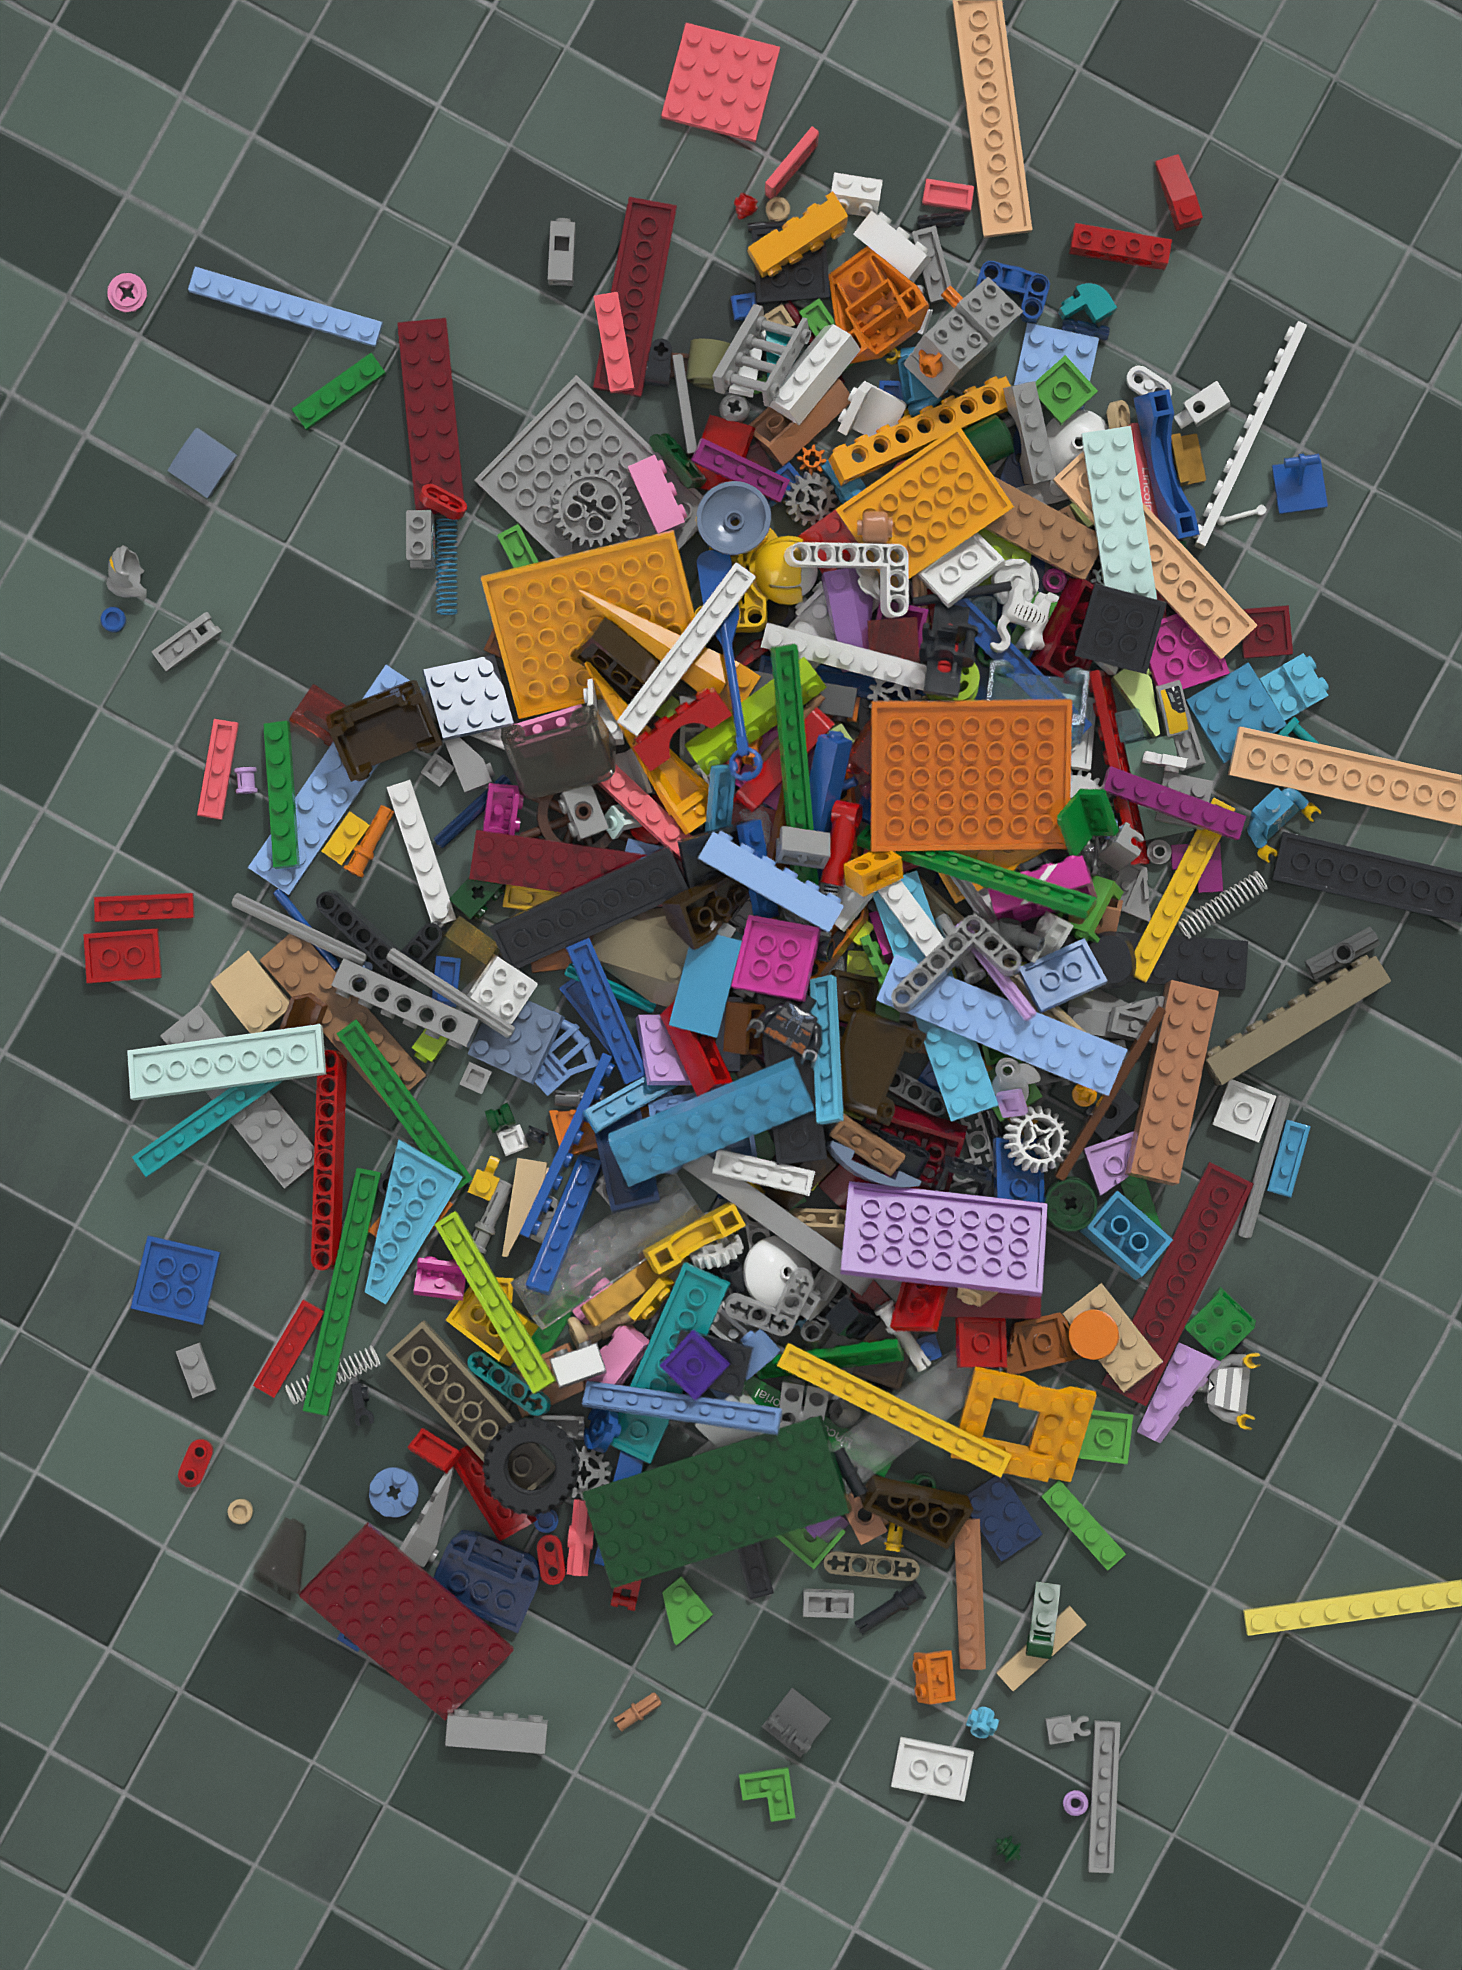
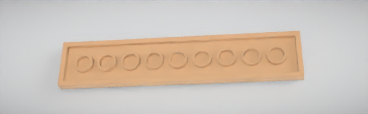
(992, 117)
(1175, 572)
(1347, 775)

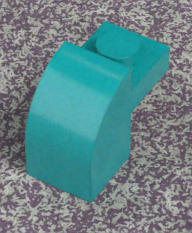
(1092, 299)

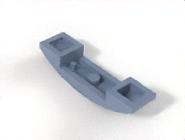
(844, 1155)

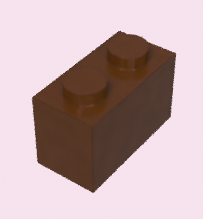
(737, 1019)

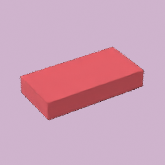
(948, 195)

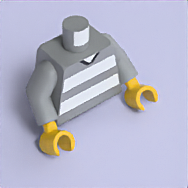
(1228, 1388)

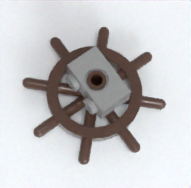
(582, 816)

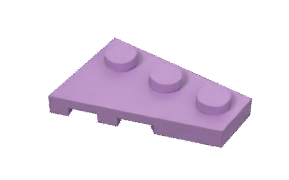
(658, 1053)

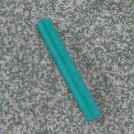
(620, 992)

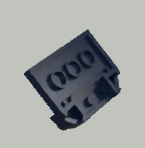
(489, 1577)

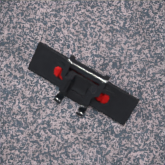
(941, 649)

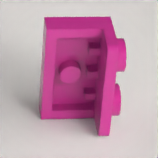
(502, 809)
(439, 1279)

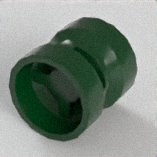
(500, 1118)

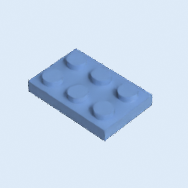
(1062, 975)

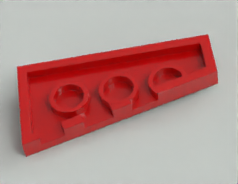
(501, 1520)

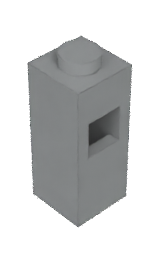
(561, 252)

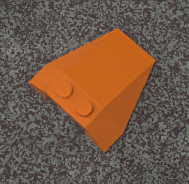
(875, 304)

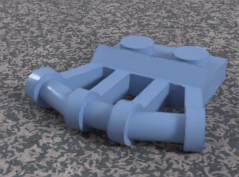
(553, 1071)

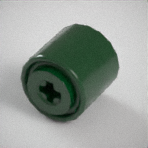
(991, 439)

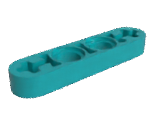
(508, 1384)

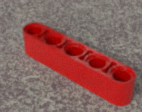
(757, 790)

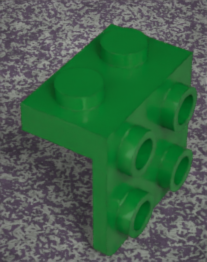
(1084, 817)

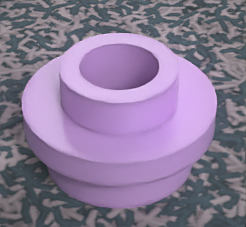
(1081, 1808)

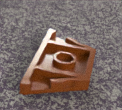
(1039, 1344)

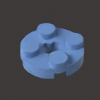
(399, 1479)

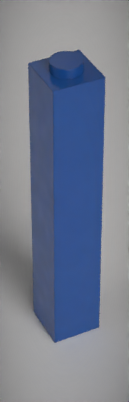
(827, 778)

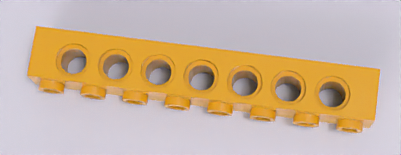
(848, 470)

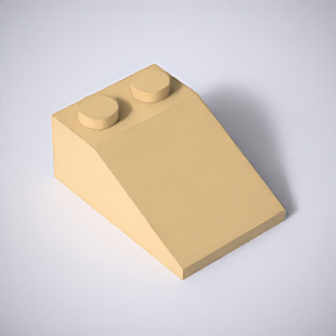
(251, 994)

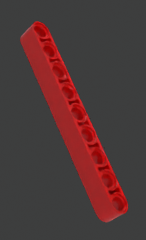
(335, 1171)

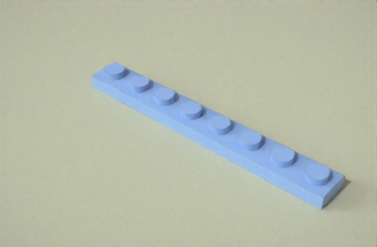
(285, 306)

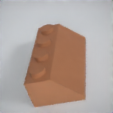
(785, 438)

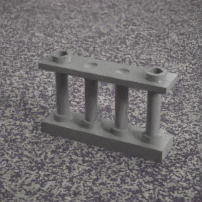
(747, 339)

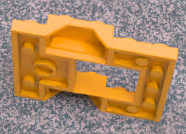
(1057, 1430)

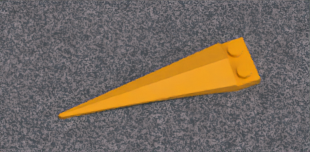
(705, 671)
(675, 783)

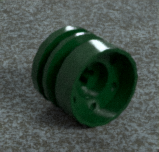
(1072, 1217)

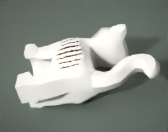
(1029, 615)

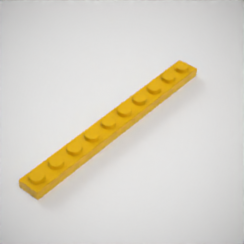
(894, 1410)

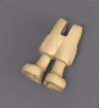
(581, 1333)

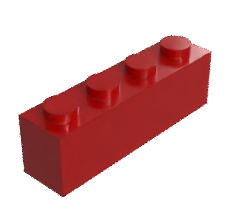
(699, 1057)

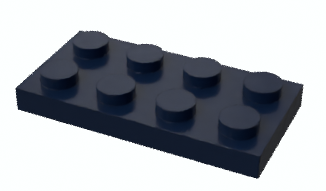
(619, 1193)

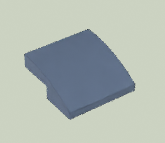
(202, 462)

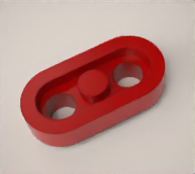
(442, 501)
(195, 1463)
(551, 1559)

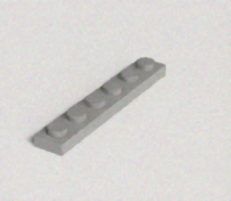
(1104, 1796)

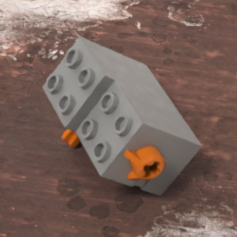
(962, 336)

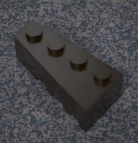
(917, 1508)

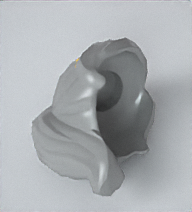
(125, 574)

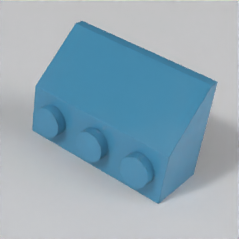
(1127, 1235)

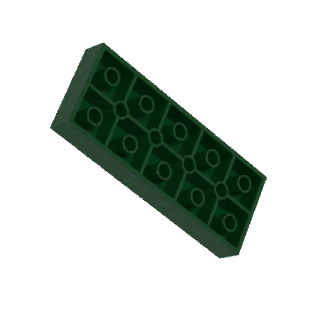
(717, 1501)

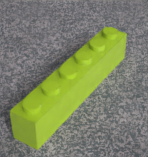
(759, 714)

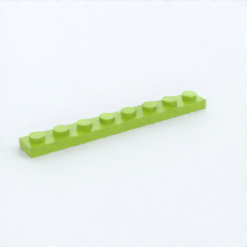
(495, 1302)

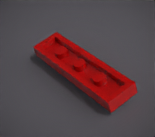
(144, 907)
(288, 1348)

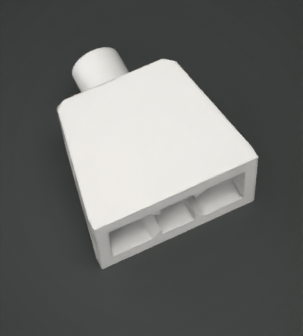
(1211, 398)

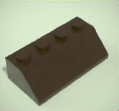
(618, 659)

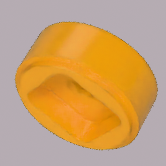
(1083, 1096)

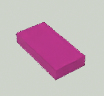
(881, 937)

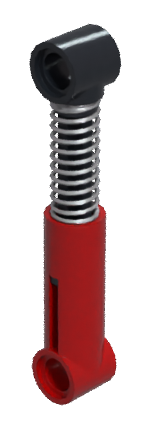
(845, 820)

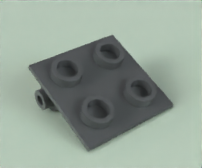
(796, 1722)

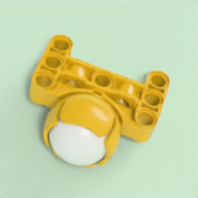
(773, 580)

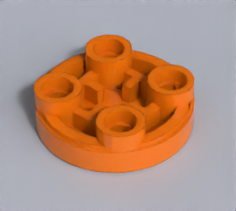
(1094, 1334)

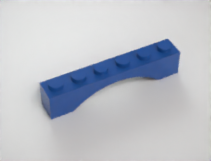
(1155, 422)

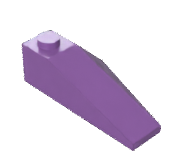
(847, 607)

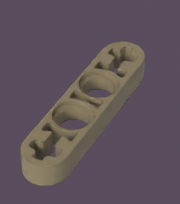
(871, 1565)

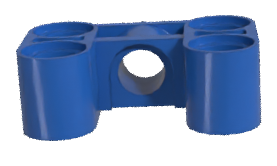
(1019, 282)

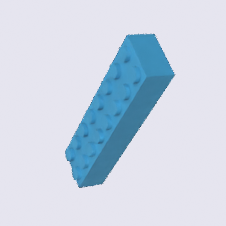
(710, 1121)

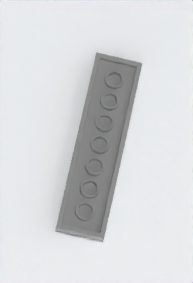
(261, 1124)

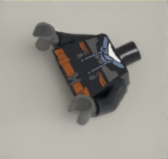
(792, 1028)

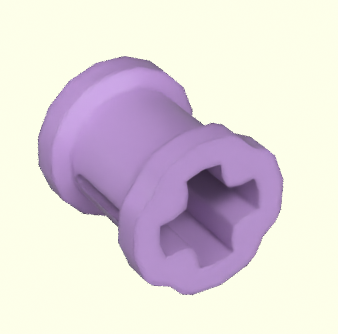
(246, 780)

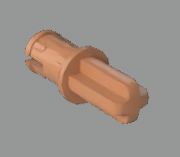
(637, 1711)

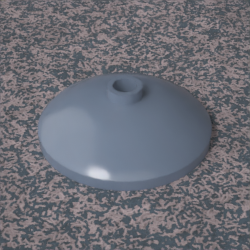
(730, 502)

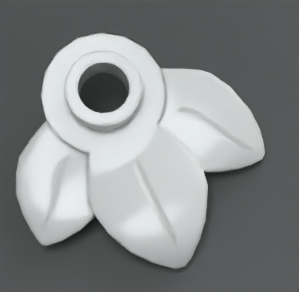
(869, 582)
(1019, 1078)

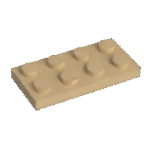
(1133, 1355)

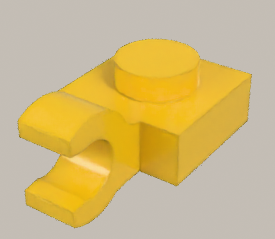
(484, 1181)

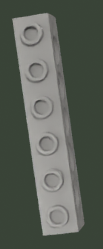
(350, 972)

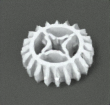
(1041, 1147)

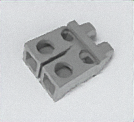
(792, 1398)

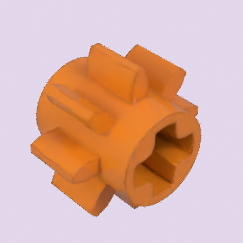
(812, 452)

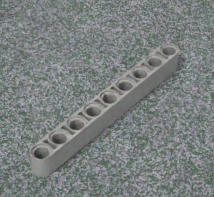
(777, 1220)

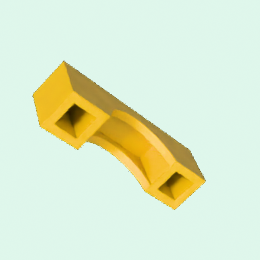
(693, 1236)

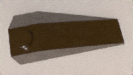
(704, 908)

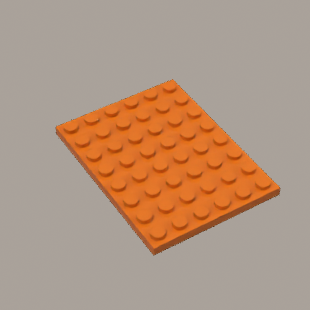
(969, 774)

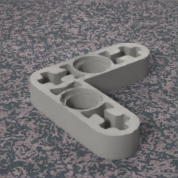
(989, 1157)
(779, 1312)

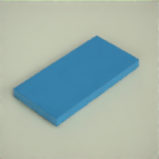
(705, 986)

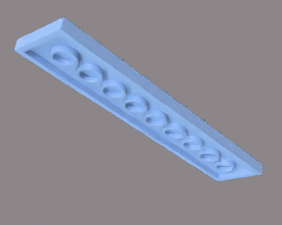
(320, 805)
(1001, 1027)

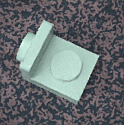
(619, 820)

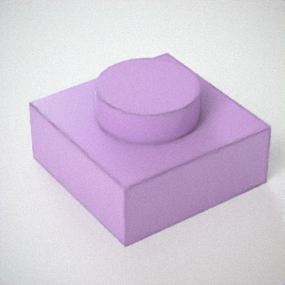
(1011, 1103)

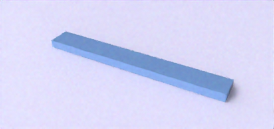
(682, 1407)

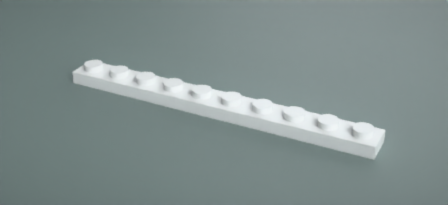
(1252, 425)

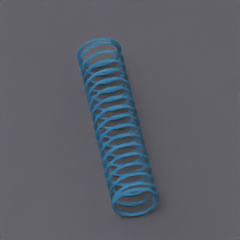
(448, 564)

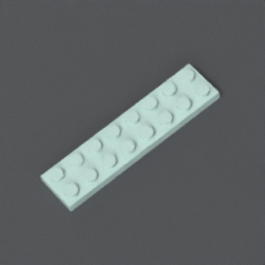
(1118, 511)
(226, 1062)

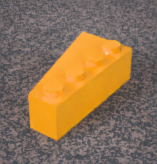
(799, 236)

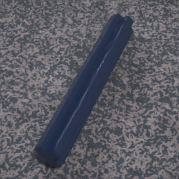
(466, 816)

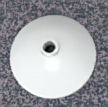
(1062, 437)
(766, 1266)

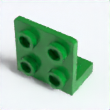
(1221, 1324)

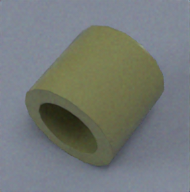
(703, 361)

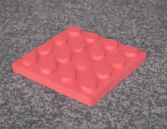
(720, 82)

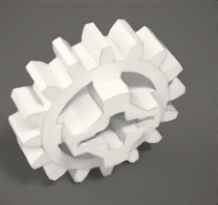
(717, 1252)

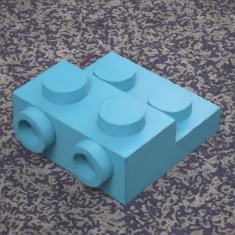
(1295, 686)

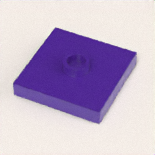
(694, 1364)

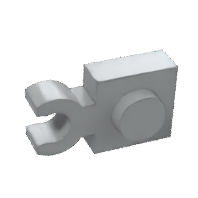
(1061, 1729)

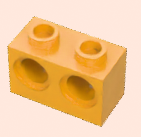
(873, 871)

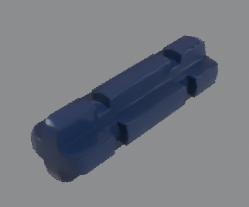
(1086, 328)

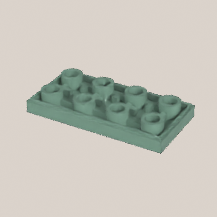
(1134, 754)

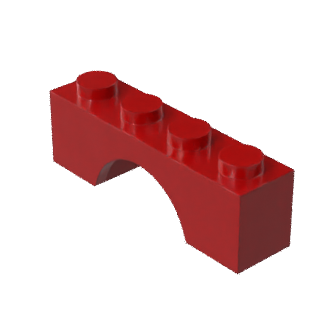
(705, 709)

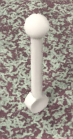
(1260, 510)

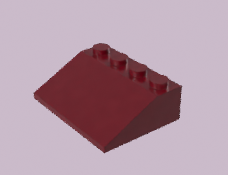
(932, 1133)

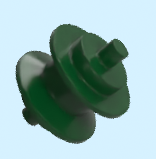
(1008, 1849)

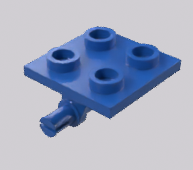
(1299, 484)

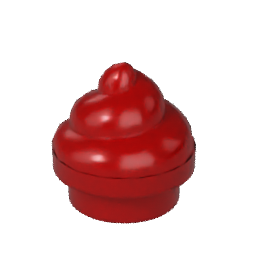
(745, 205)

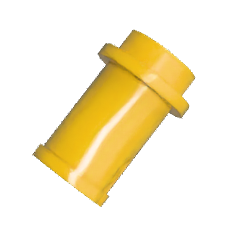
(894, 1538)

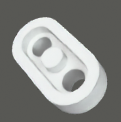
(1149, 383)

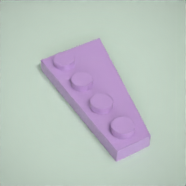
(1108, 1161)
(1180, 1381)

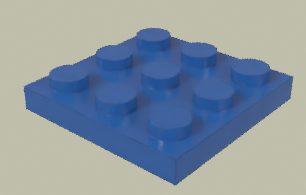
(175, 1280)

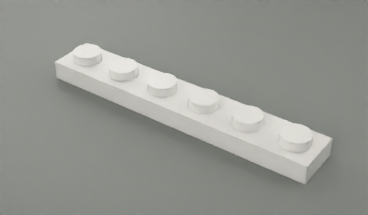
(421, 852)

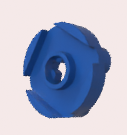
(602, 1429)

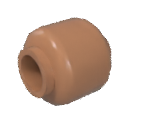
(875, 527)

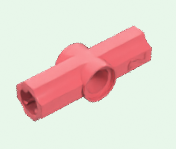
(579, 1540)

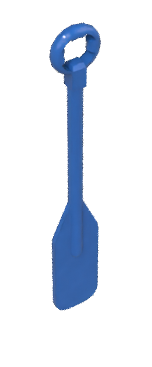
(712, 570)

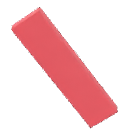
(218, 769)

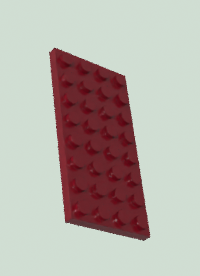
(406, 1621)

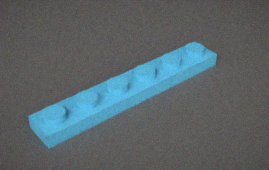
(828, 1064)

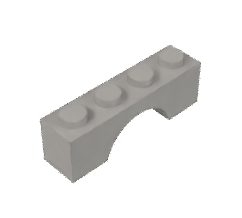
(1026, 410)

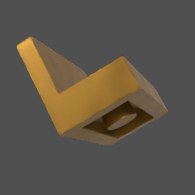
(1187, 459)

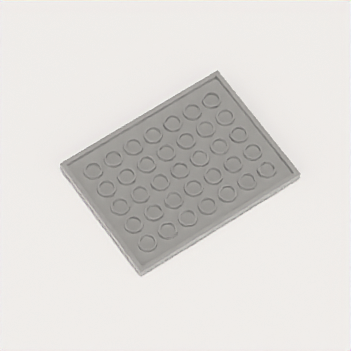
(569, 436)

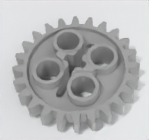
(579, 526)

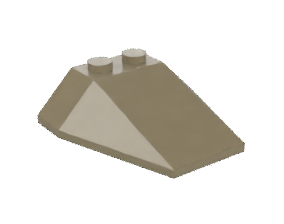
(644, 955)

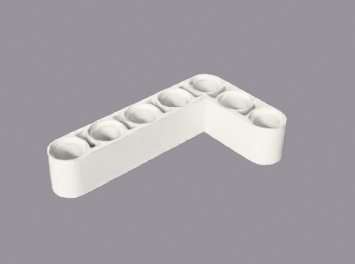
(858, 560)

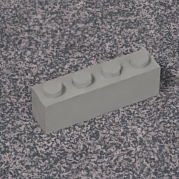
(496, 1732)

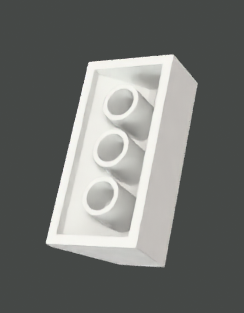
(815, 373)

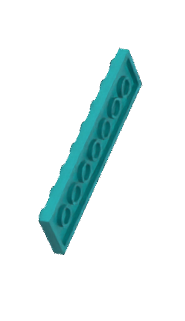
(690, 1306)

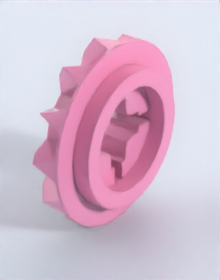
(116, 295)

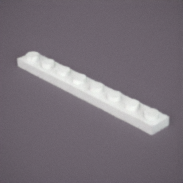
(686, 649)
(847, 656)

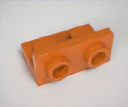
(934, 1677)

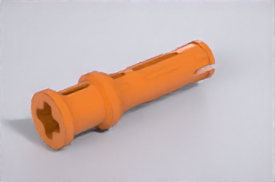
(364, 851)

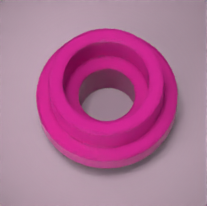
(1062, 580)

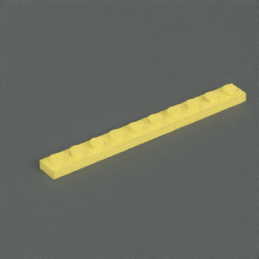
(1353, 1607)

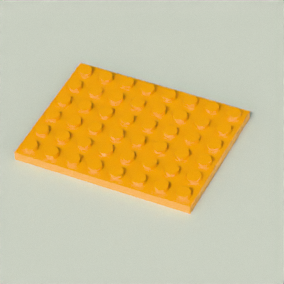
(545, 618)

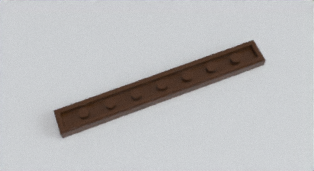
(1105, 1101)

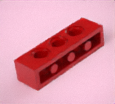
(1120, 246)

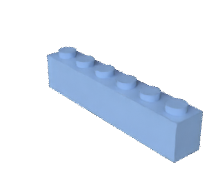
(770, 881)

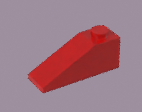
(1178, 193)

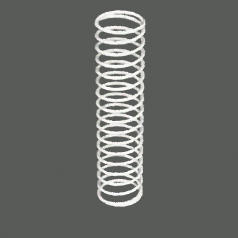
(1255, 873)
(339, 1376)

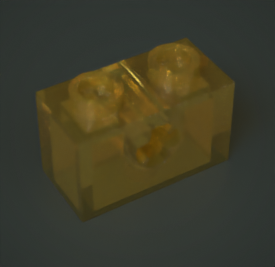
(472, 940)

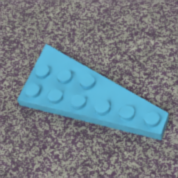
(411, 1206)

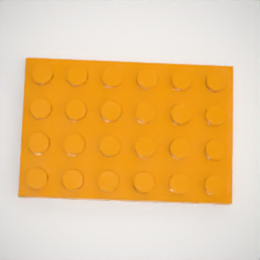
(933, 501)

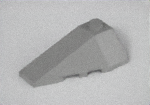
(1093, 1013)
(426, 1532)

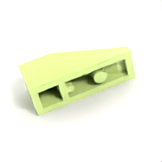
(1139, 694)

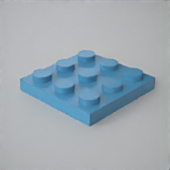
(1231, 704)

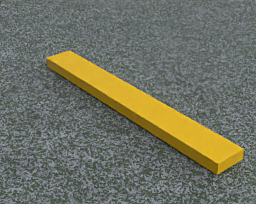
(1175, 899)

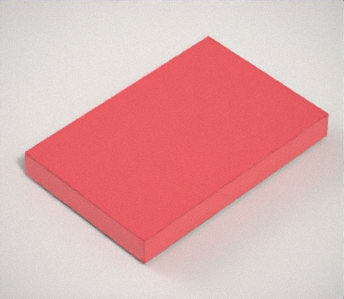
(792, 163)

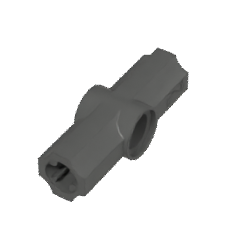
(1355, 945)

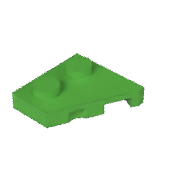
(684, 1609)

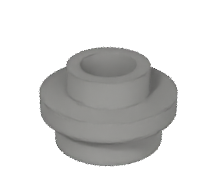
(1159, 859)

